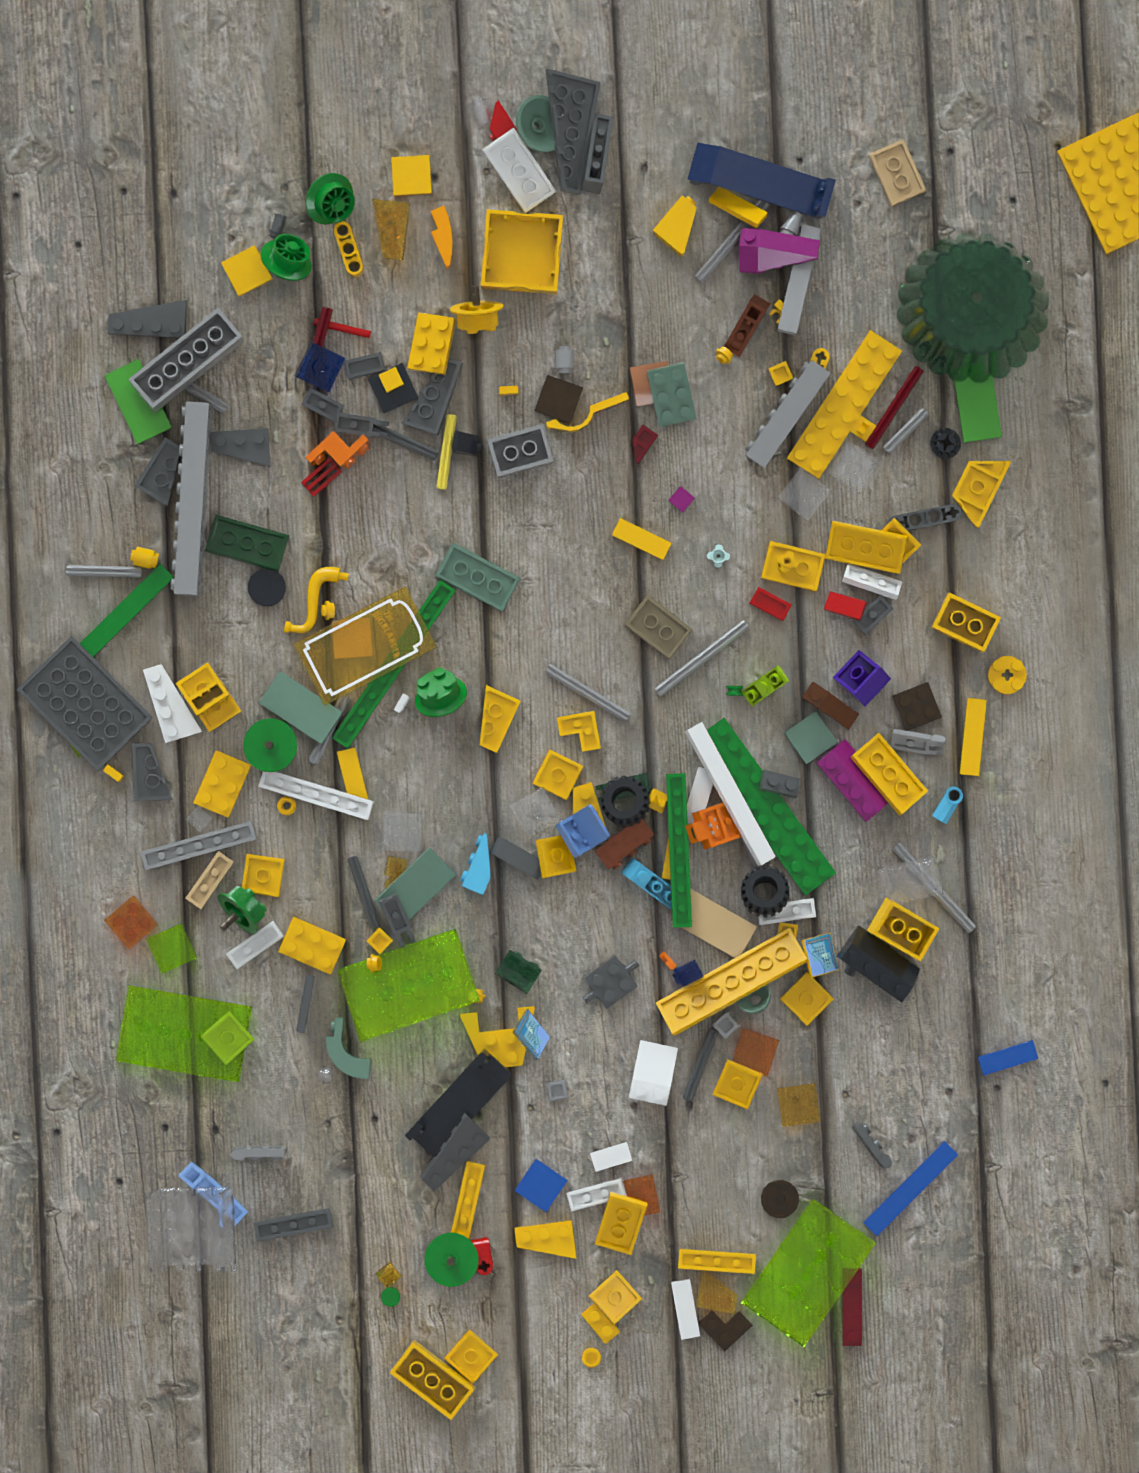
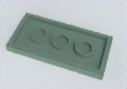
(477, 577)
(300, 707)
(419, 882)

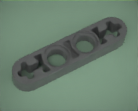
(924, 518)

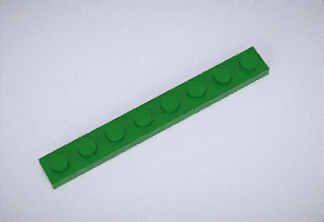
(679, 850)

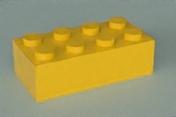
(432, 1379)

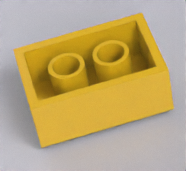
(965, 622)
(903, 929)

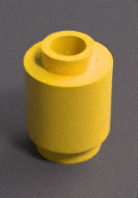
(144, 557)

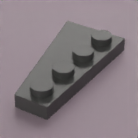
(154, 321)
(434, 400)
(462, 1144)

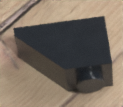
(466, 444)

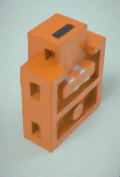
(712, 827)

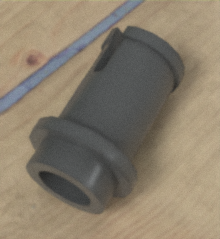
(277, 226)

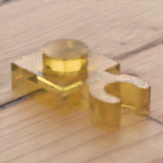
(394, 868)

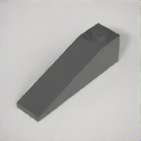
(597, 154)

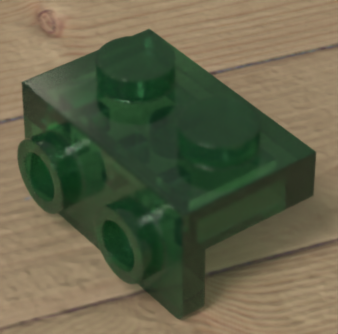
(518, 971)

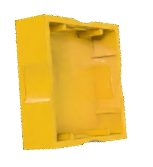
(521, 252)

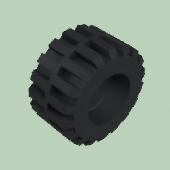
(613, 790)
(765, 875)

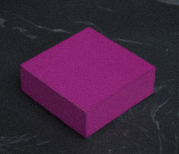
(681, 499)

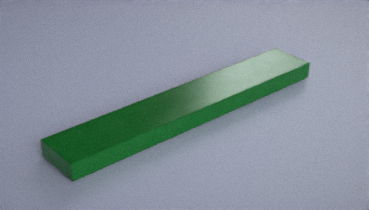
(126, 610)

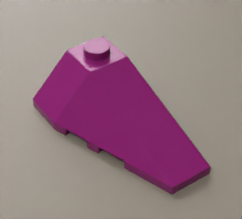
(768, 250)

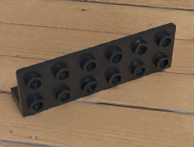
(465, 1095)

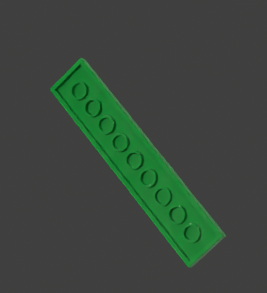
(774, 817)

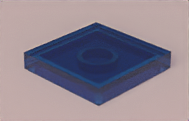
(319, 367)

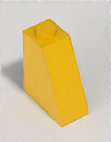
(677, 224)

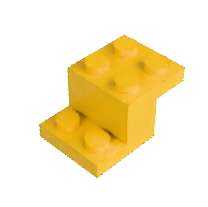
(208, 697)

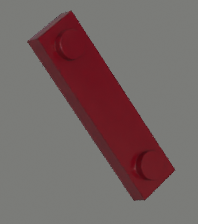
(852, 1311)

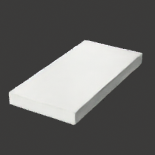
(519, 170)

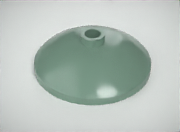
(535, 111)

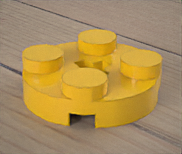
(1000, 666)

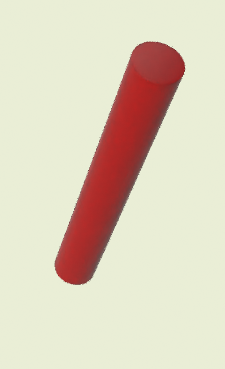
(347, 329)

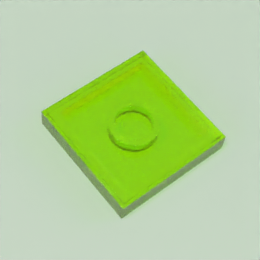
(171, 948)

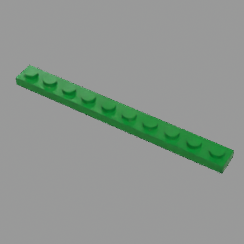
(378, 688)

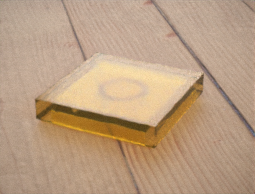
(798, 1104)

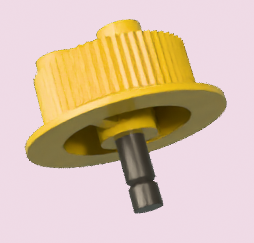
(477, 314)

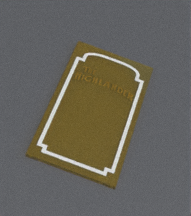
(365, 645)

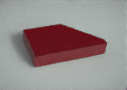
(642, 442)

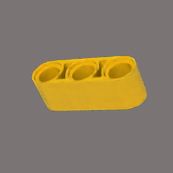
(345, 240)

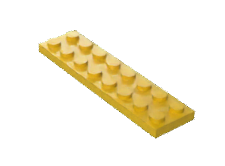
(844, 404)
(731, 982)

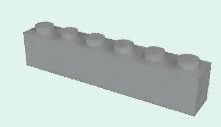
(787, 414)

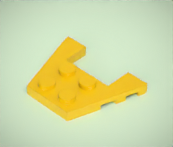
(499, 1043)

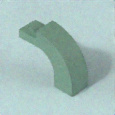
(341, 1058)

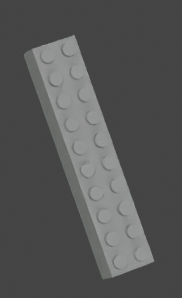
(193, 499)

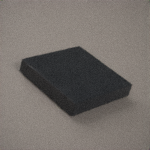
(396, 397)

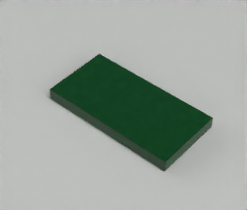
(247, 543)

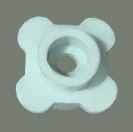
(713, 556)

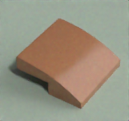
(641, 383)

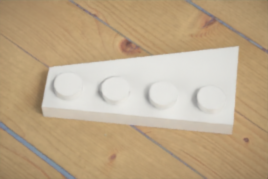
(171, 710)

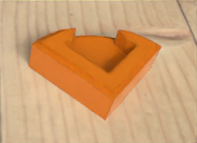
(667, 960)

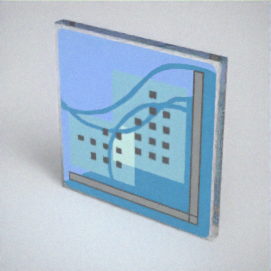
(531, 1034)

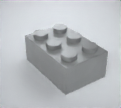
(520, 451)

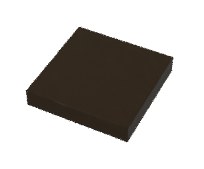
(558, 399)

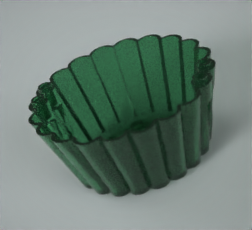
(968, 335)

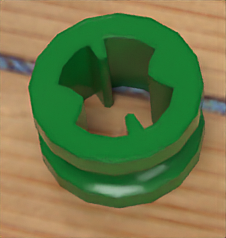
(734, 691)

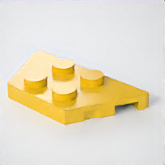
(978, 487)

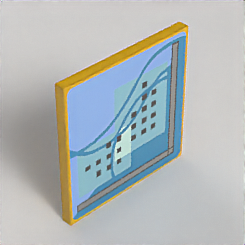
(820, 955)

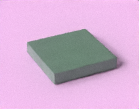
(810, 737)

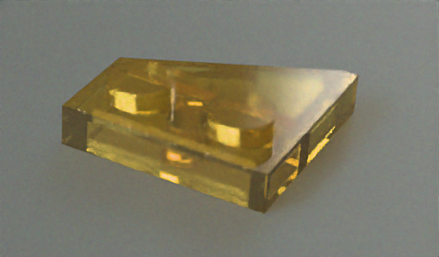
(715, 1295)

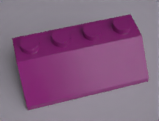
(851, 781)

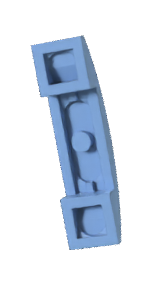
(197, 1177)

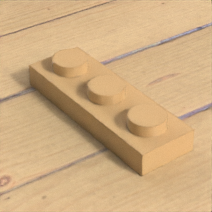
(209, 880)

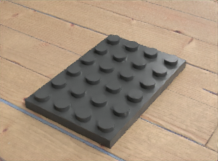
(84, 703)

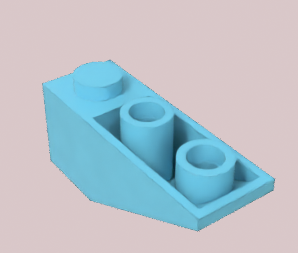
(479, 872)
(648, 881)

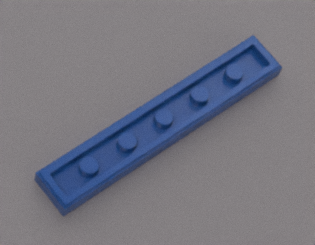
(910, 1188)

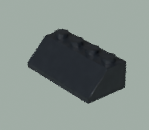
(879, 963)

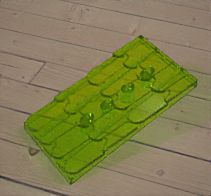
(410, 987)
(166, 1029)
(808, 1272)

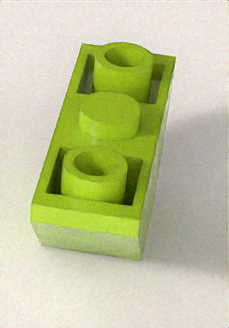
(765, 685)

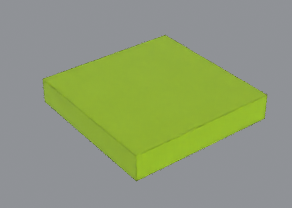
(227, 1037)

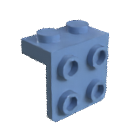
(582, 830)

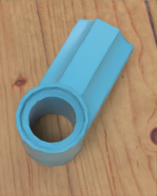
(946, 806)

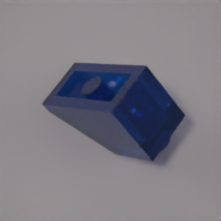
(687, 973)

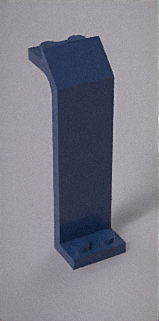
(761, 180)

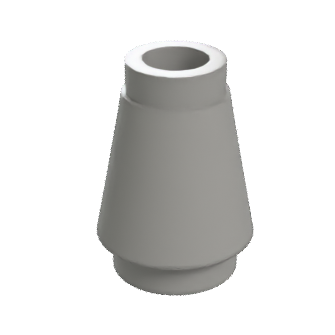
(792, 224)

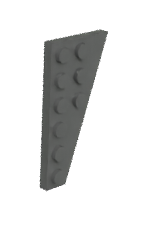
(572, 117)

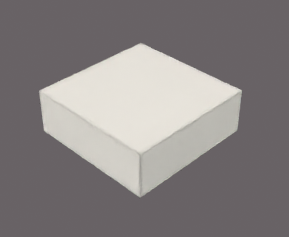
(402, 703)

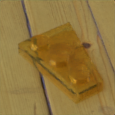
(392, 226)

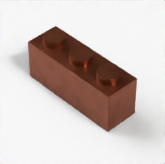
(624, 844)

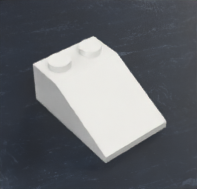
(653, 1072)

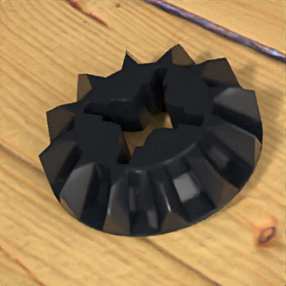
(937, 447)

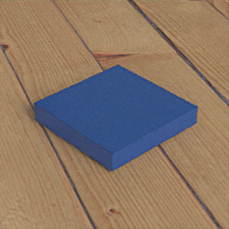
(541, 1185)

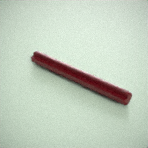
(894, 407)

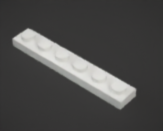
(317, 794)

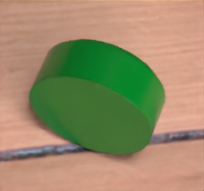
(390, 1296)

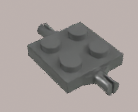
(610, 981)

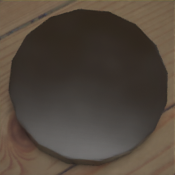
(779, 1198)

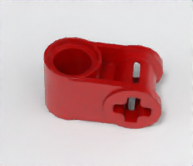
(484, 1254)

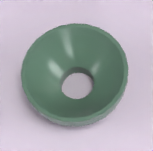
(747, 1007)

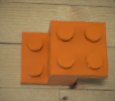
(338, 451)

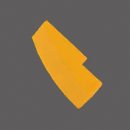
(443, 234)

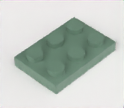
(671, 394)

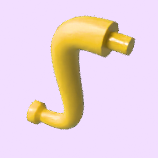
(323, 574)

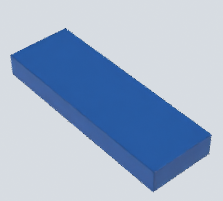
(1007, 1057)

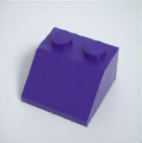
(862, 678)

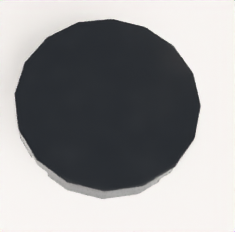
(266, 587)

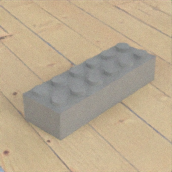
(186, 360)

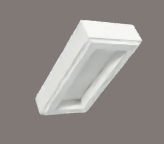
(611, 1156)

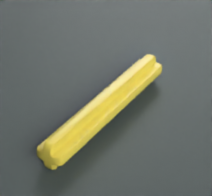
(446, 452)

